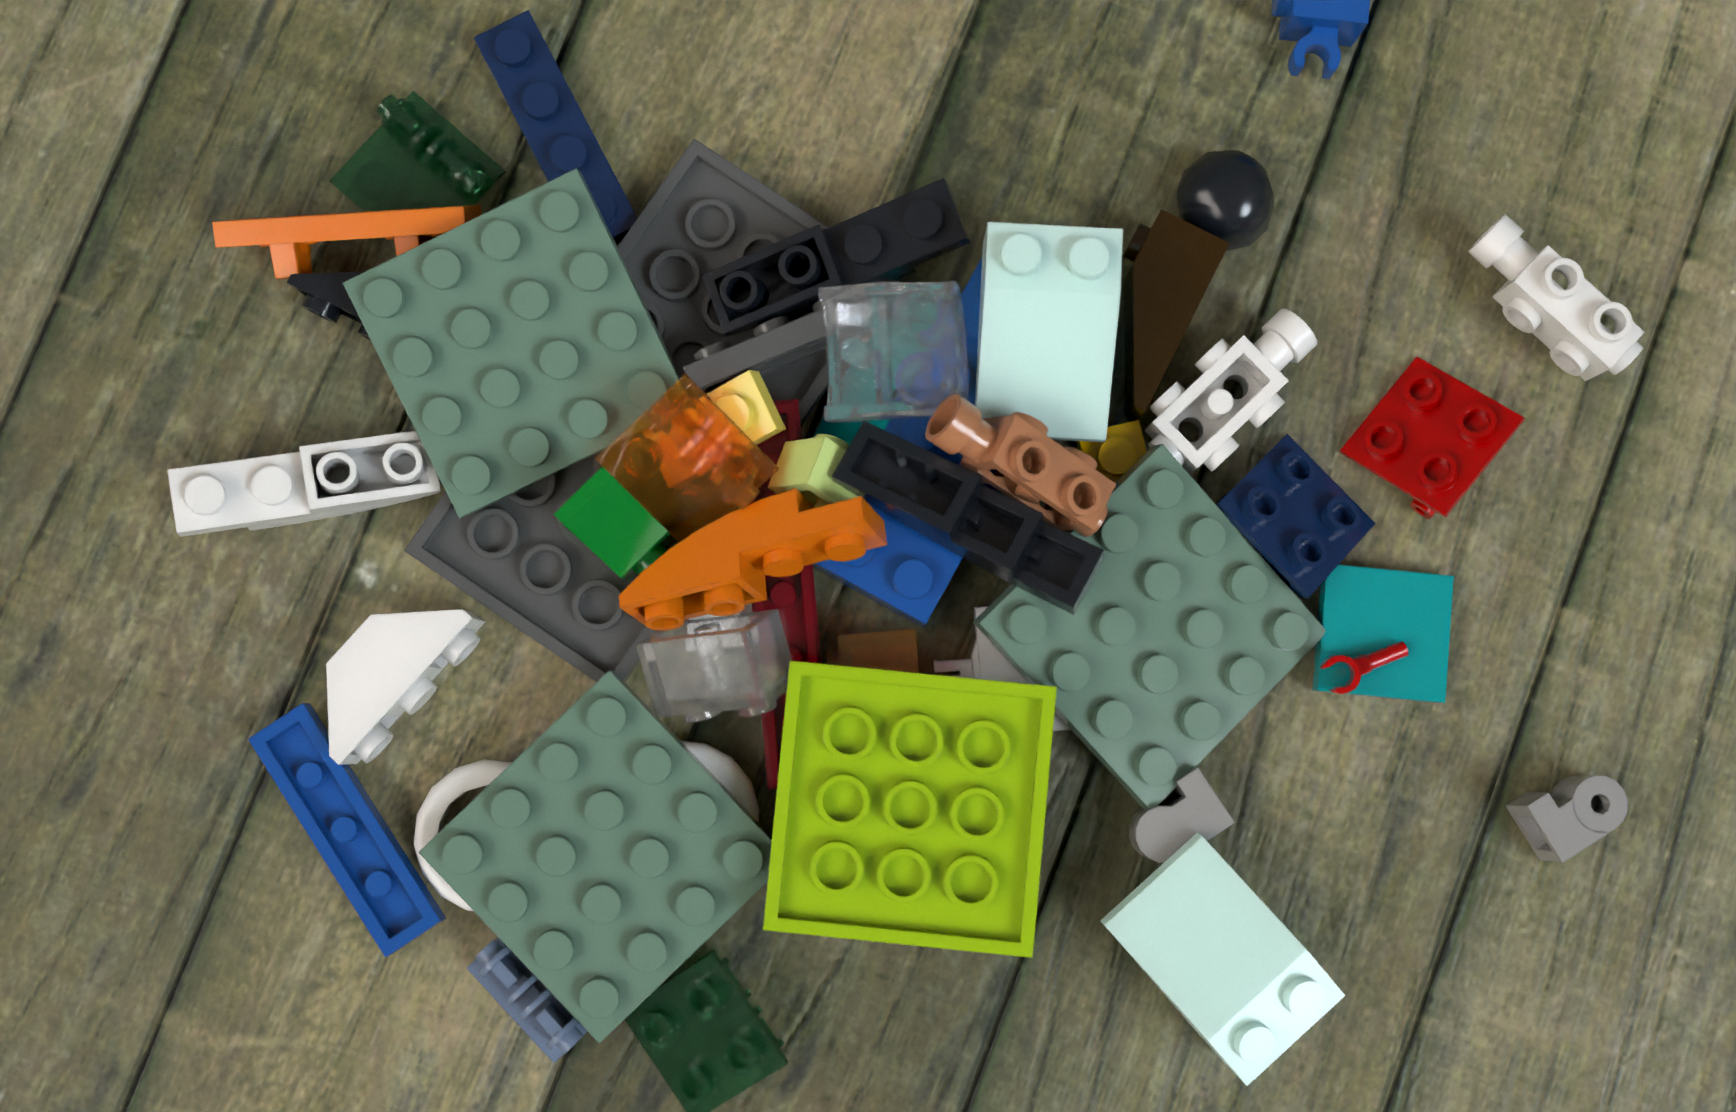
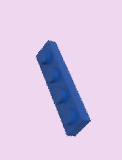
(347, 830)

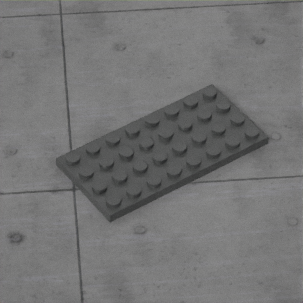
(516, 550)

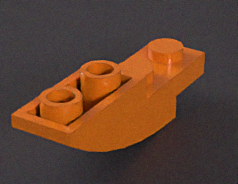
(728, 559)

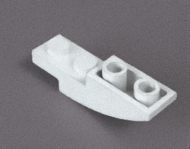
(302, 485)

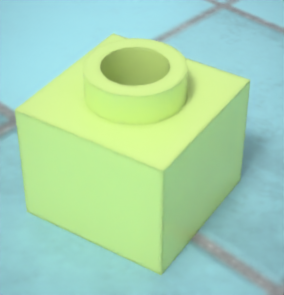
(809, 469)

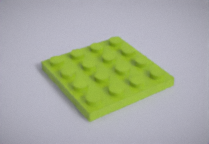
(910, 809)

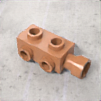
(1026, 463)

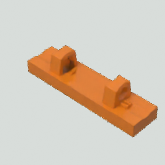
(291, 235)

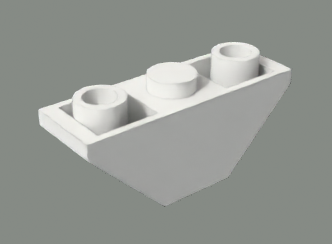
(390, 671)

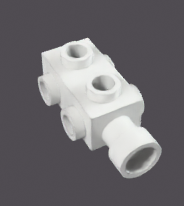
(1558, 317)
(1213, 409)

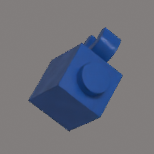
(1320, 29)

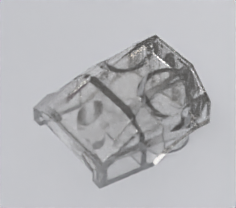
(893, 349)

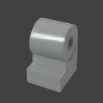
(1571, 817)
(1167, 827)

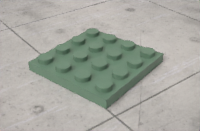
(515, 342)
(1169, 636)
(603, 855)

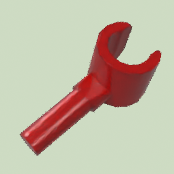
(1365, 664)

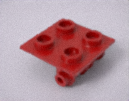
(1431, 437)

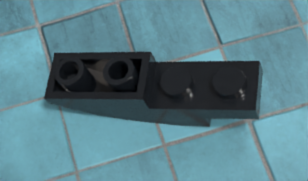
(860, 250)

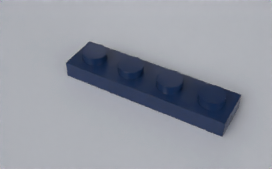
(552, 115)

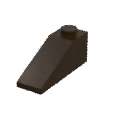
(1160, 298)

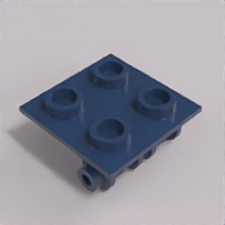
(1295, 516)

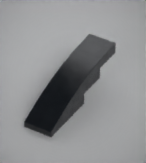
(967, 517)

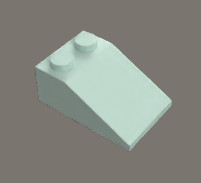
(1049, 325)
(1222, 958)

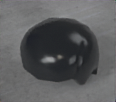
(1227, 197)

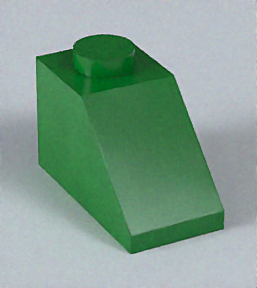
(614, 525)

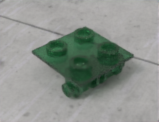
(415, 162)
(706, 1035)

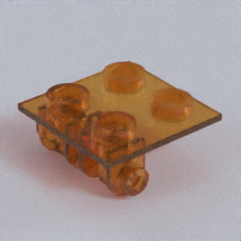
(687, 461)

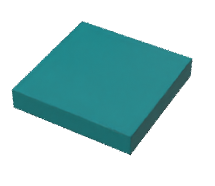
(1376, 609)

